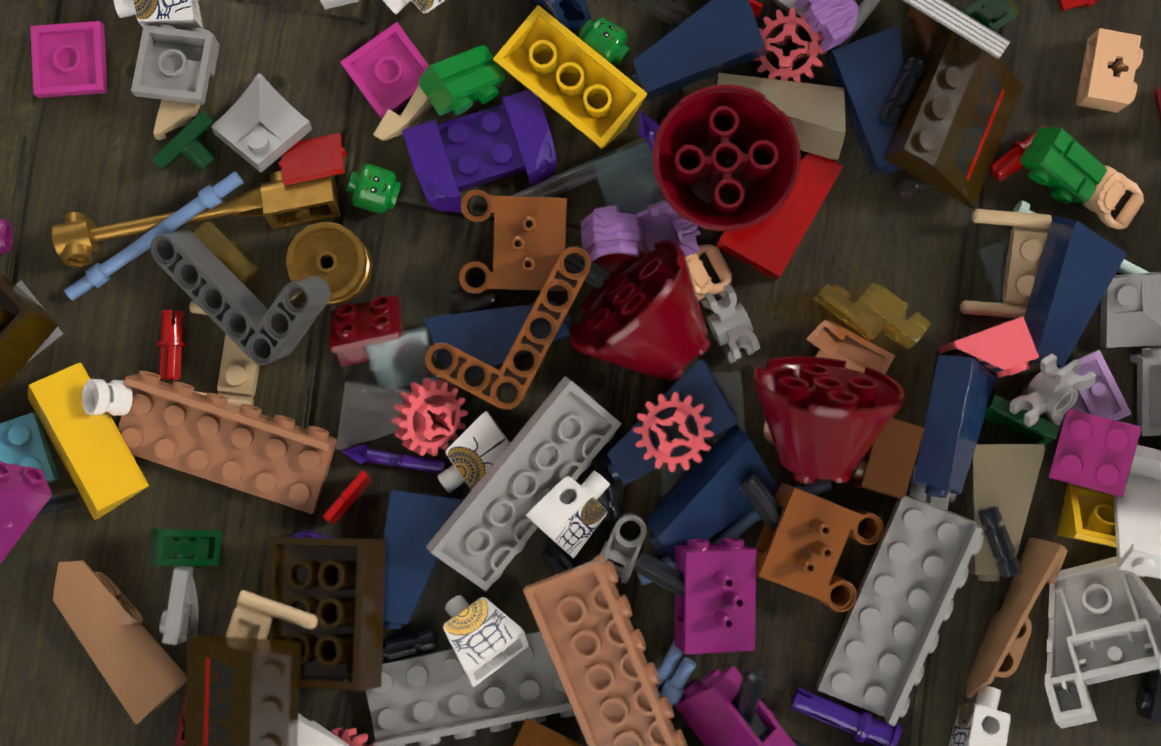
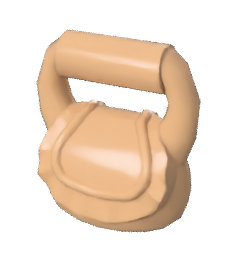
(1109, 193)
(700, 277)

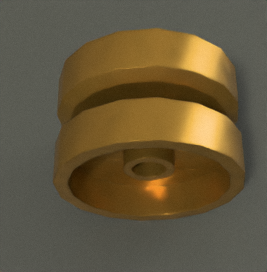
(332, 241)

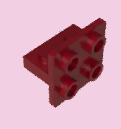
(364, 325)

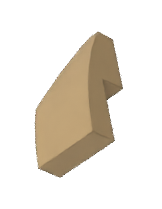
(172, 116)
(393, 124)

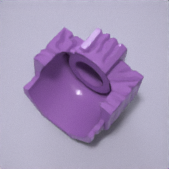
(831, 17)
(663, 223)
(611, 232)

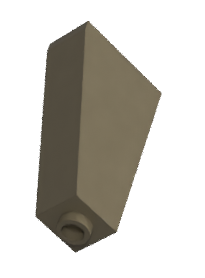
(812, 109)
(1006, 479)

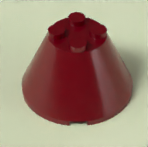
(726, 158)
(645, 315)
(824, 413)

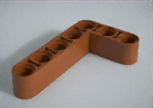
(525, 341)

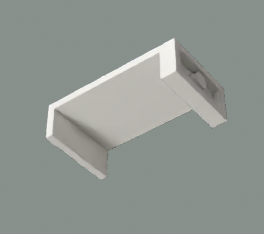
(1140, 516)

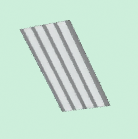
(962, 25)

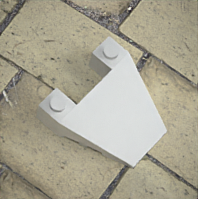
(1099, 630)

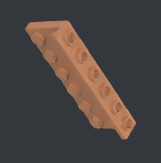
(226, 442)
(602, 658)

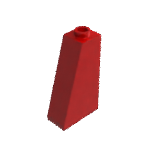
(774, 241)

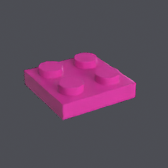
(69, 59)
(387, 70)
(1095, 452)

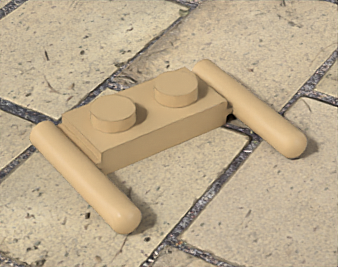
(1022, 262)
(237, 371)
(255, 615)

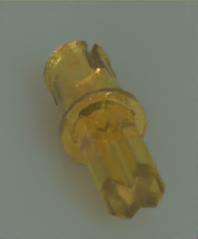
(226, 251)

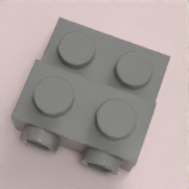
(175, 63)

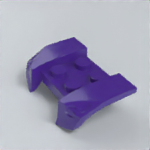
(481, 149)

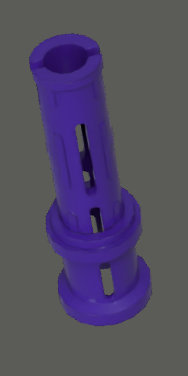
(860, 725)

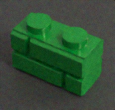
(462, 80)
(1062, 165)

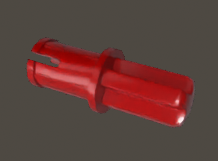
(1010, 161)
(171, 345)

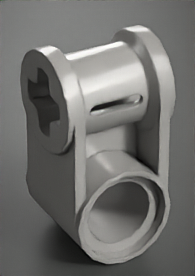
(622, 549)

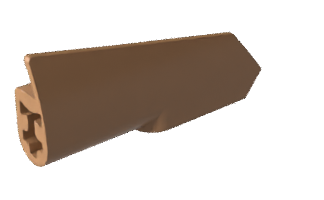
(1010, 626)
(115, 639)

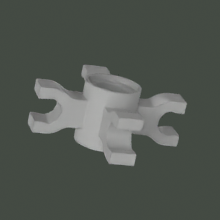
(730, 324)
(1052, 391)

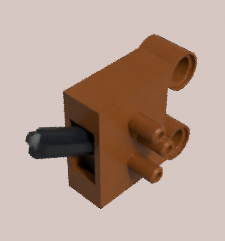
(526, 243)
(805, 540)

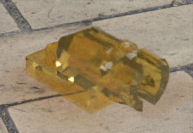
(874, 311)

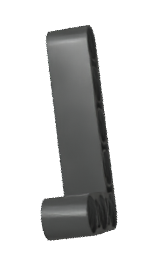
(257, 331)

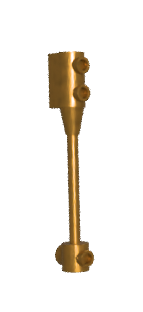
(280, 204)

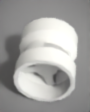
(106, 397)

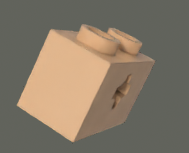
(1097, 84)

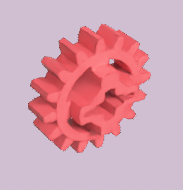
(787, 63)
(416, 425)
(667, 447)

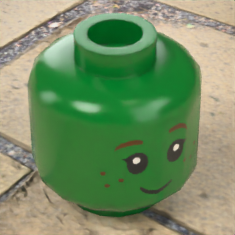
(606, 39)
(373, 188)

